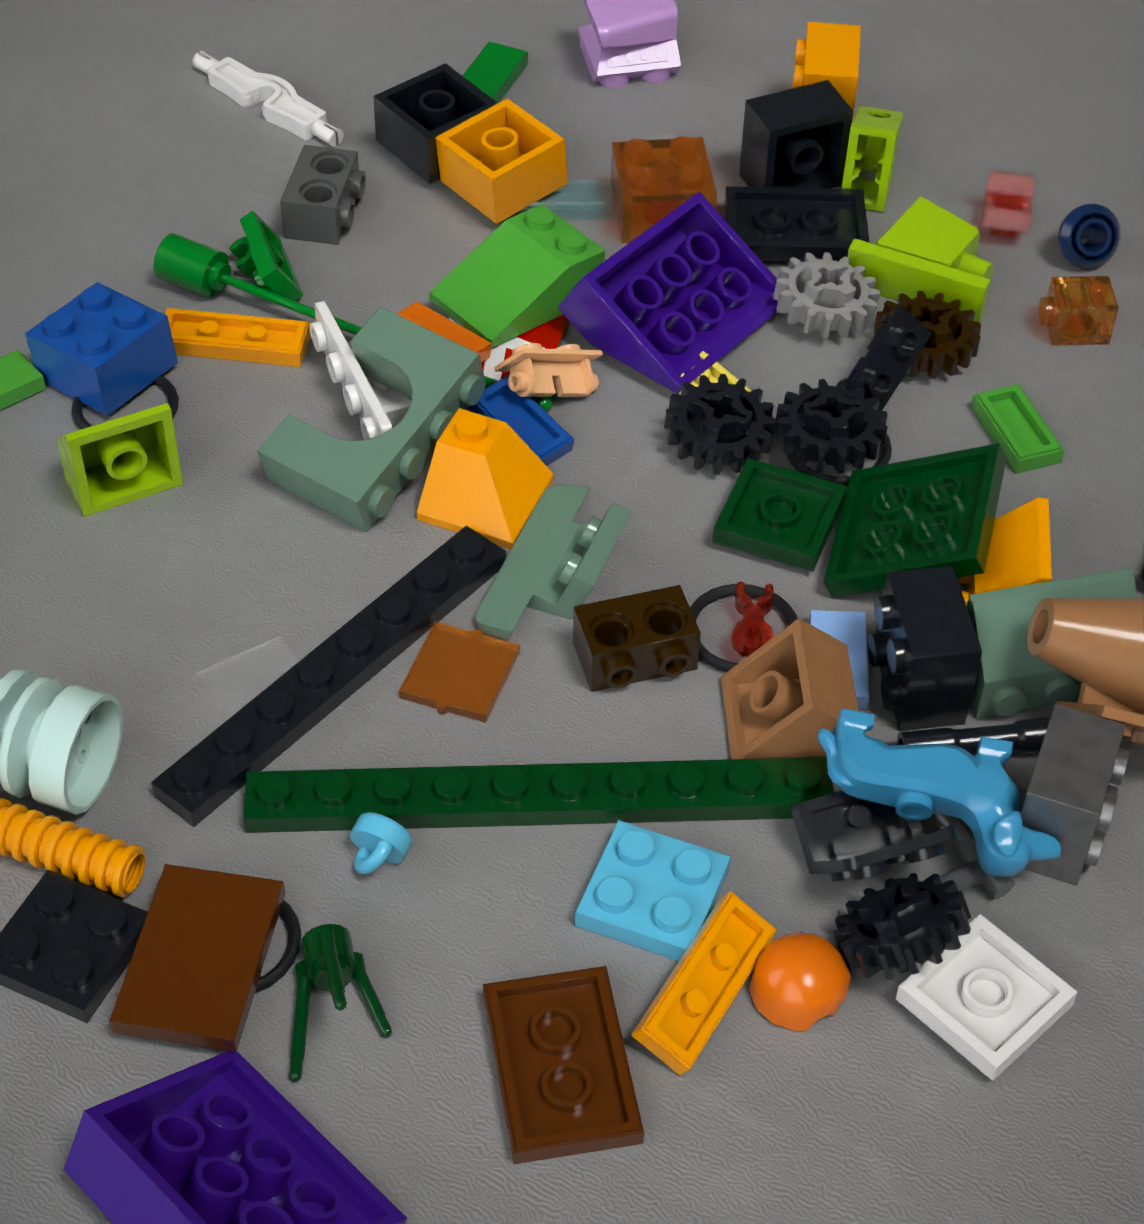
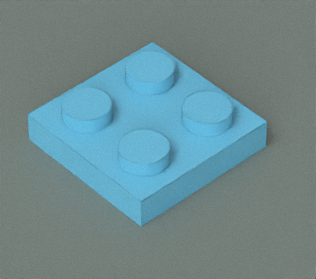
(652, 890)

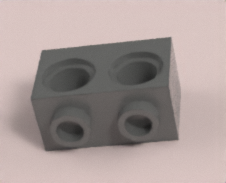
(322, 195)

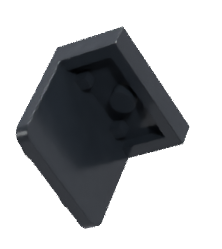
(861, 836)

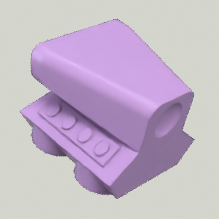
(630, 41)

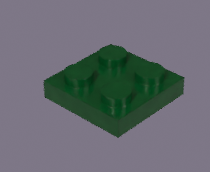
(779, 514)

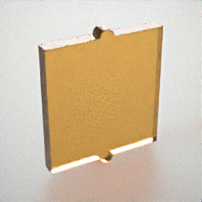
(459, 672)

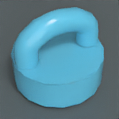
(378, 841)

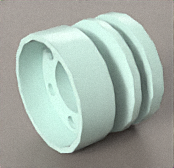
(57, 740)

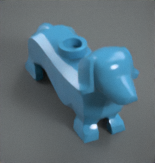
(942, 782)

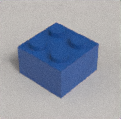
(102, 348)

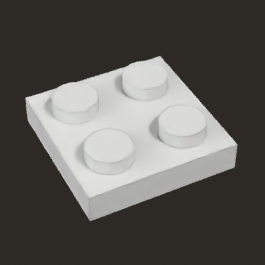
(987, 997)

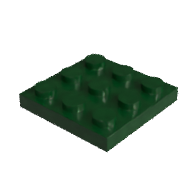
(916, 518)

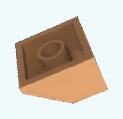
(787, 694)

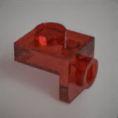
(1008, 203)

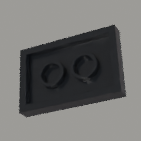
(797, 221)

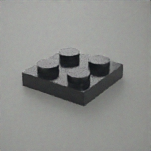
(68, 945)

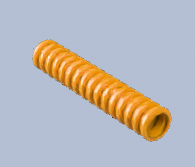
(70, 849)

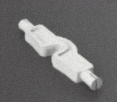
(282, 103)

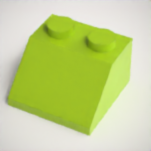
(121, 459)

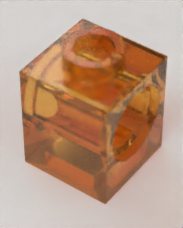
(1079, 310)

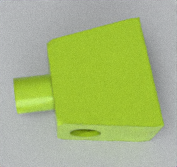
(874, 148)
(938, 237)

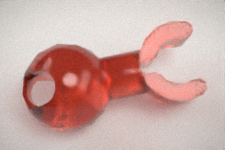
(752, 630)

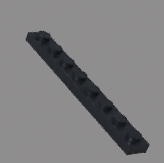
(327, 676)

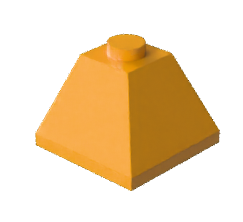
(482, 479)

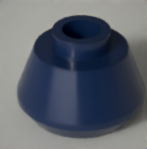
(1089, 236)

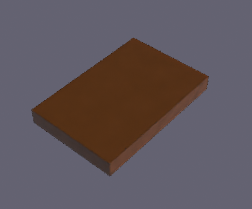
(198, 958)
(562, 1065)

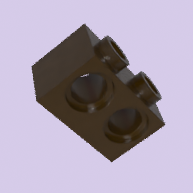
(636, 638)

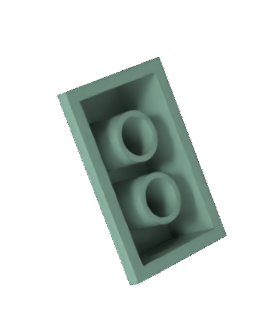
(1008, 673)

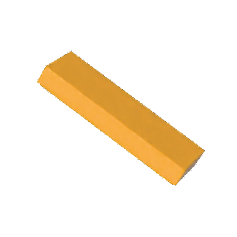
(238, 337)
(704, 983)

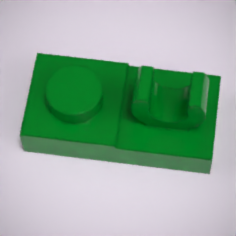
(265, 258)

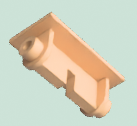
(535, 368)

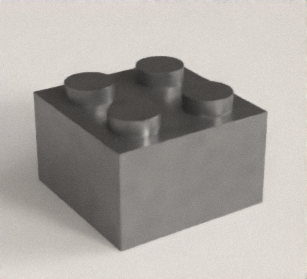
(1072, 789)

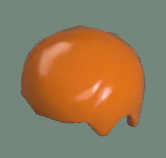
(799, 980)

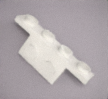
(372, 401)

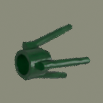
(330, 966)

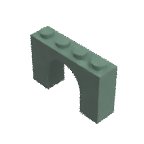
(364, 476)

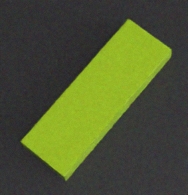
(908, 274)

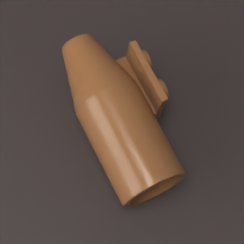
(1102, 648)

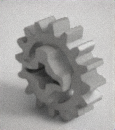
(826, 295)

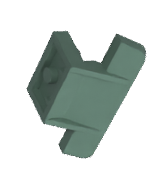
(551, 561)

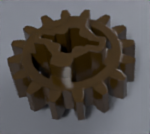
(945, 324)

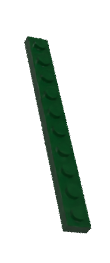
(533, 794)

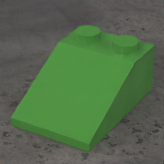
(517, 276)

